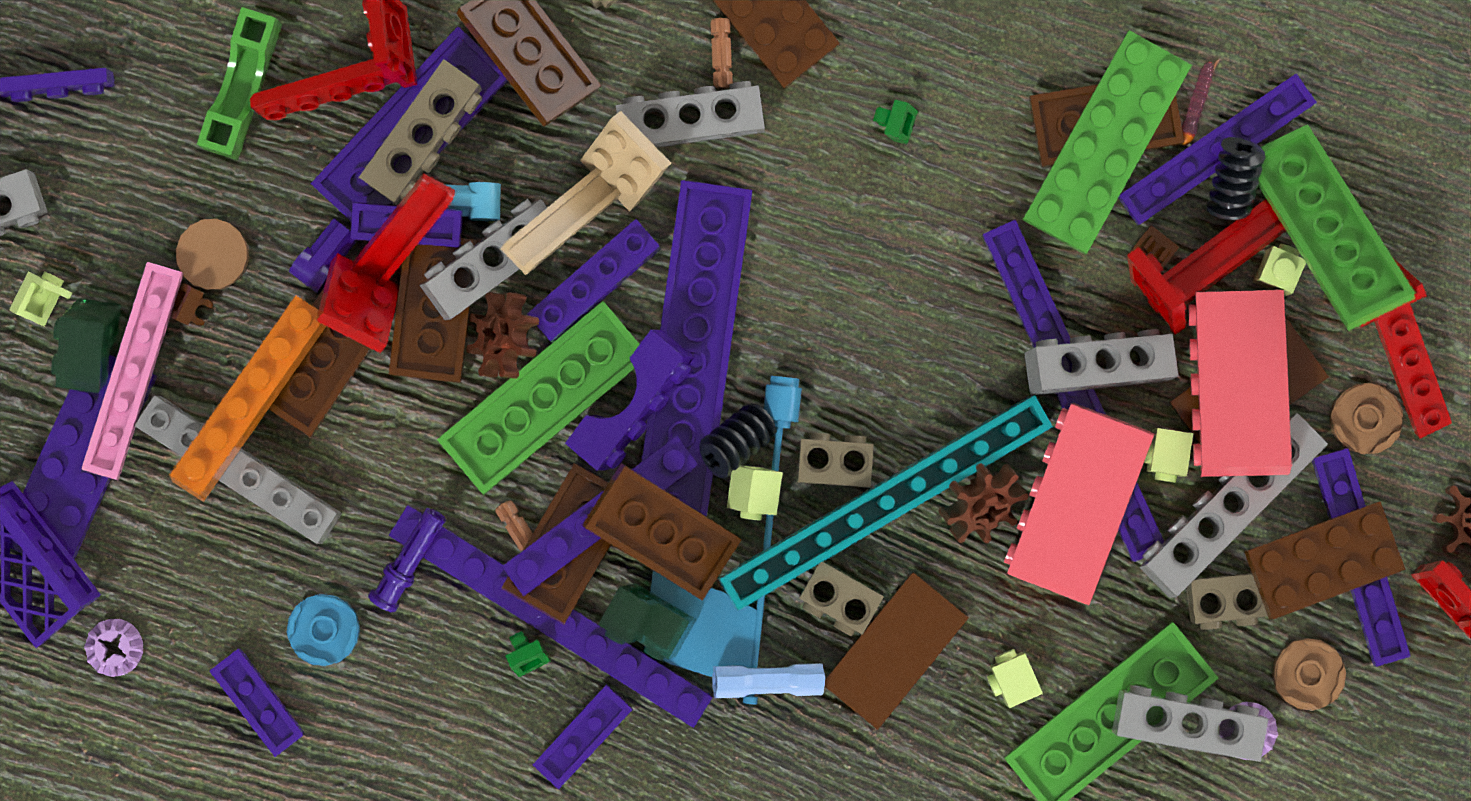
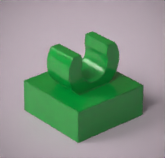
(897, 121)
(526, 655)

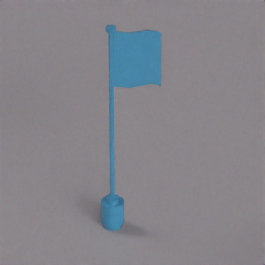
(721, 632)

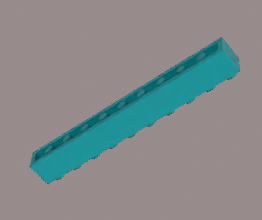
(884, 502)

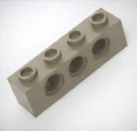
(445, 82)

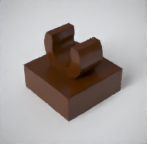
(1157, 244)
(186, 304)

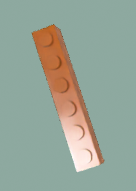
(248, 399)

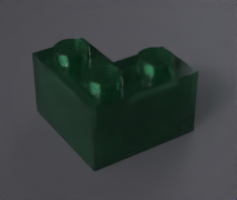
(84, 344)
(646, 618)

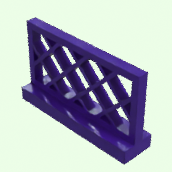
(49, 556)

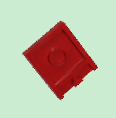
(392, 63)
(1205, 266)
(358, 293)
(1412, 364)
(1447, 589)

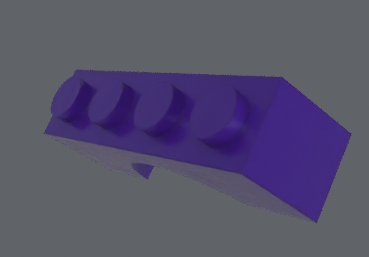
(658, 366)

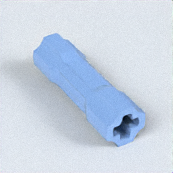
(742, 681)

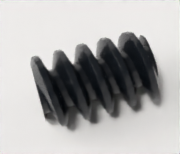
(1236, 179)
(737, 439)

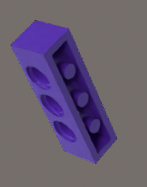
(595, 280)

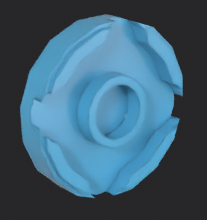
(323, 629)

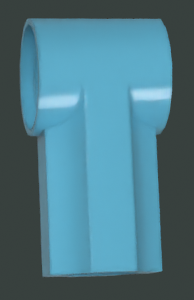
(478, 200)

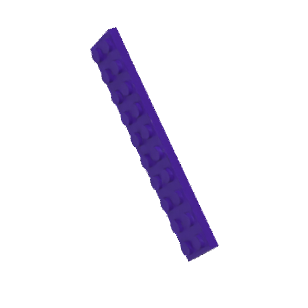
(701, 319)

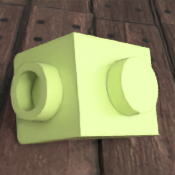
(38, 297)

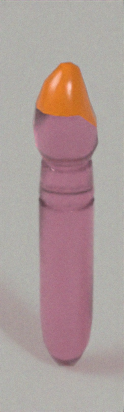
(1197, 102)

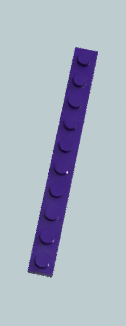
(1041, 323)
(579, 632)

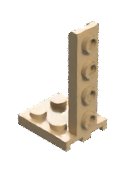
(621, 167)

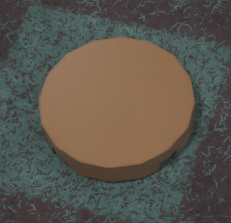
(212, 254)
(1366, 418)
(1309, 674)

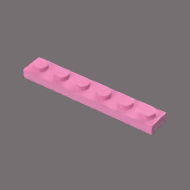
(132, 371)

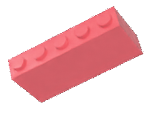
(1240, 383)
(1078, 502)

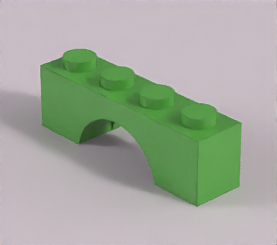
(249, 60)

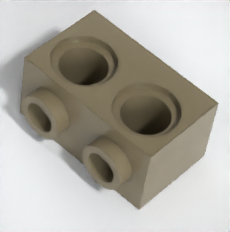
(835, 472)
(844, 591)
(1226, 591)

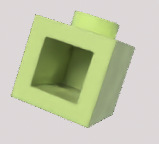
(1280, 269)
(1169, 454)
(754, 491)
(1013, 678)

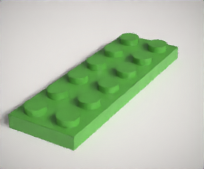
(1107, 142)
(1331, 229)
(542, 399)
(1080, 740)

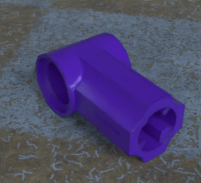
(313, 263)

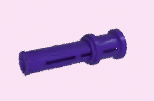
(400, 572)

